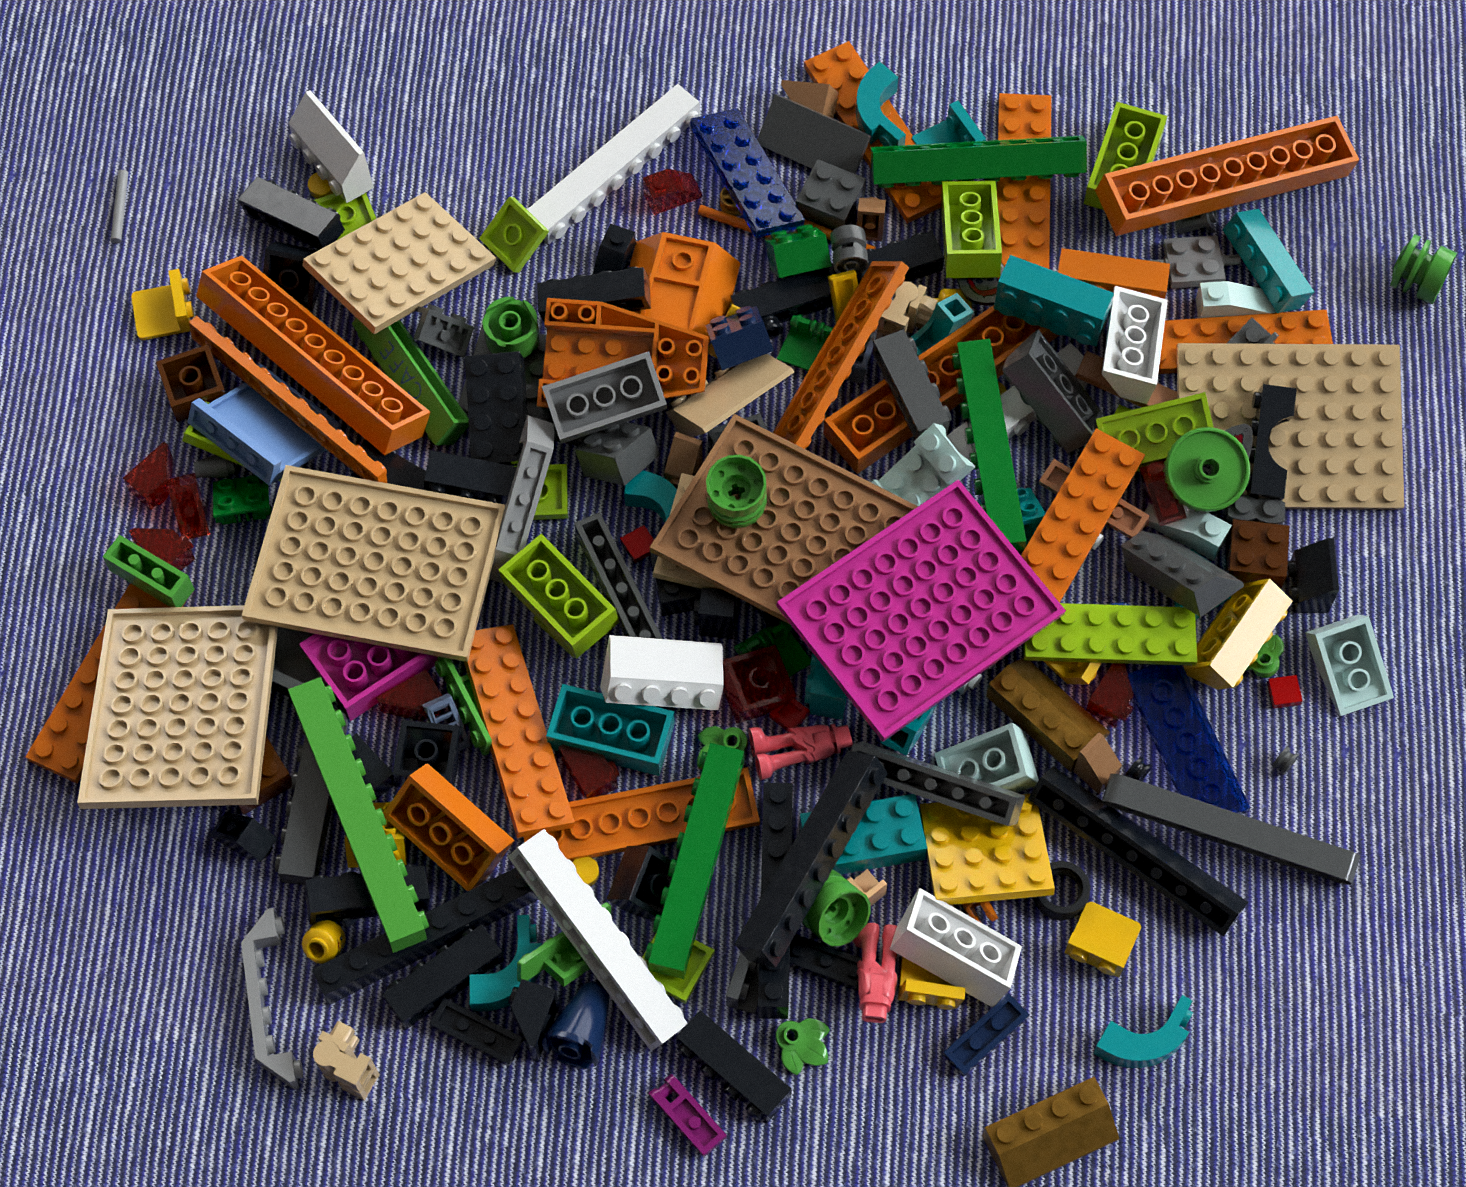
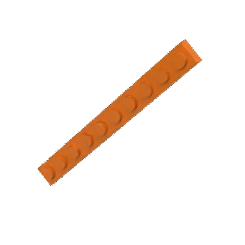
(281, 397)

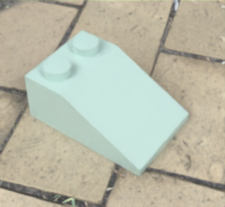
(1350, 663)
(995, 757)

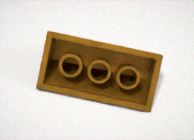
(1044, 711)
(1051, 1133)

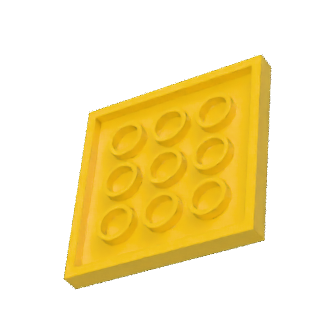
(983, 859)

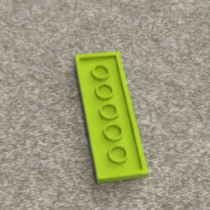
(1117, 636)

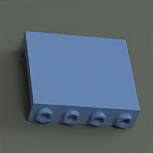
(257, 431)

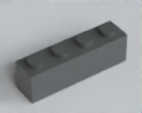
(910, 382)

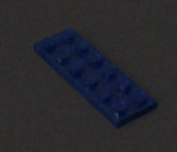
(747, 172)
(1185, 737)

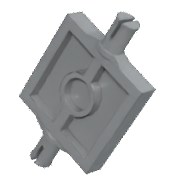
(1195, 261)

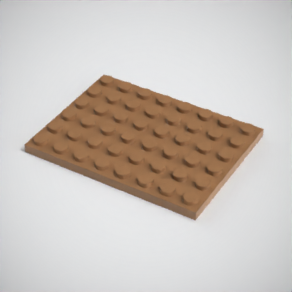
(808, 523)

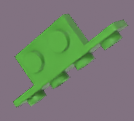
(462, 693)
(556, 957)

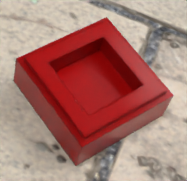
(637, 543)
(1284, 691)
(790, 714)

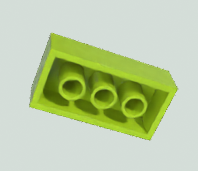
(1128, 142)
(971, 229)
(559, 596)

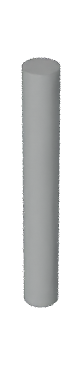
(119, 206)

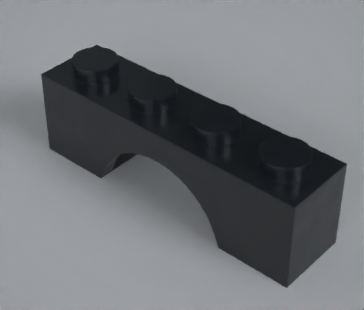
(1273, 407)

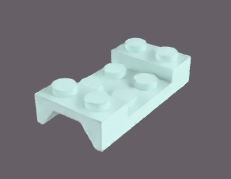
(926, 468)

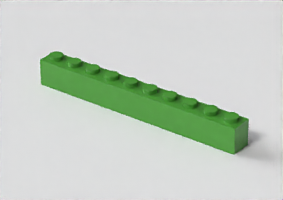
(358, 816)

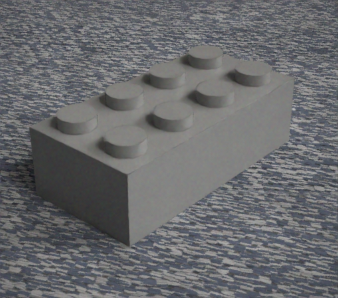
(605, 397)

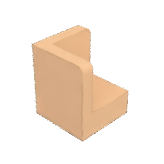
(869, 886)

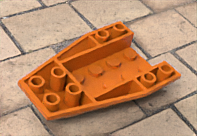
(687, 279)
(596, 334)

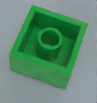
(797, 251)

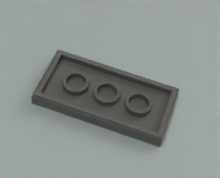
(811, 136)

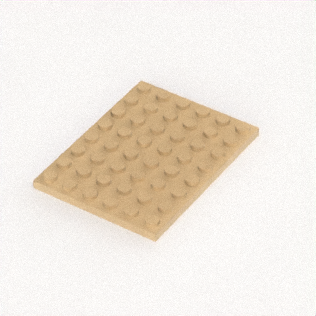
(1346, 421)
(375, 563)
(179, 709)

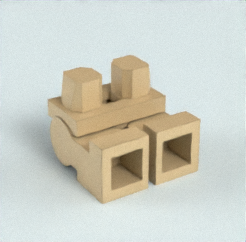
(907, 310)
(338, 1062)

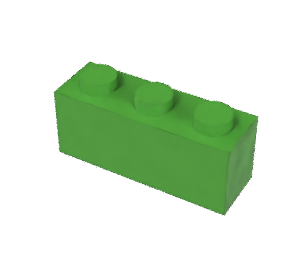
(148, 572)

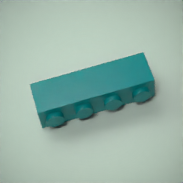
(1268, 260)

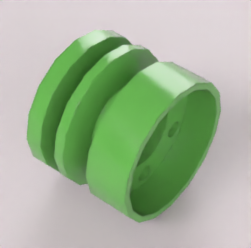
(1423, 268)
(736, 476)
(838, 911)

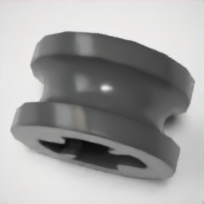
(1285, 760)

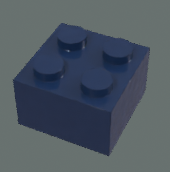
(739, 337)

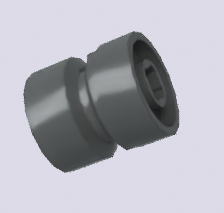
(849, 249)

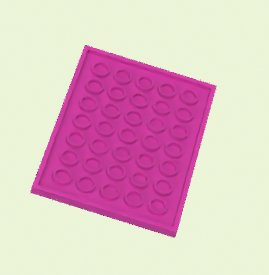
(920, 609)

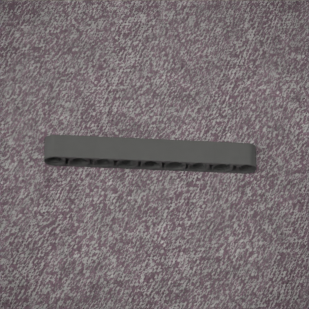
(1231, 829)

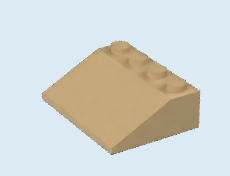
(726, 394)

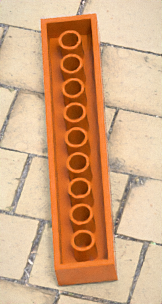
(1226, 175)
(313, 354)
(873, 421)

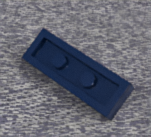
(986, 1035)

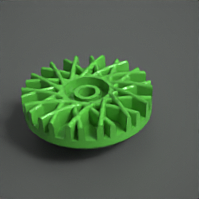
(1228, 469)

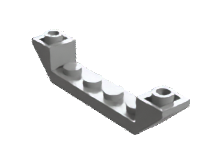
(525, 491)
(262, 935)

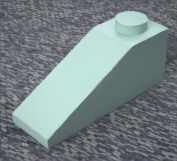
(1231, 299)
(1198, 531)

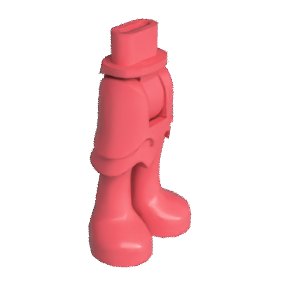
(809, 742)
(876, 982)

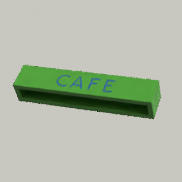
(412, 371)

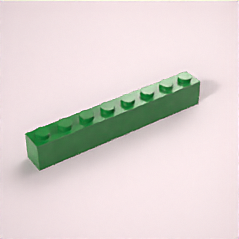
(979, 160)
(988, 438)
(696, 861)

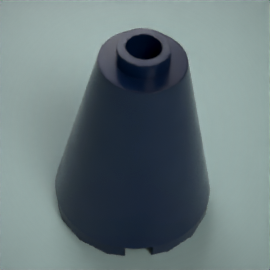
(580, 1027)

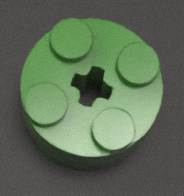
(511, 326)

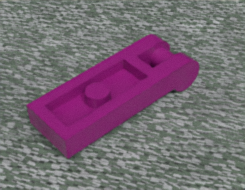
(688, 1116)

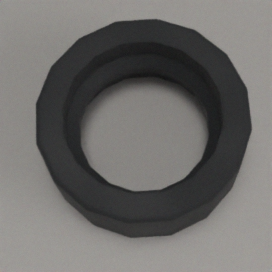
(1069, 912)

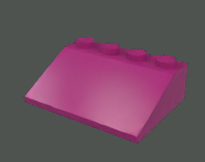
(361, 670)

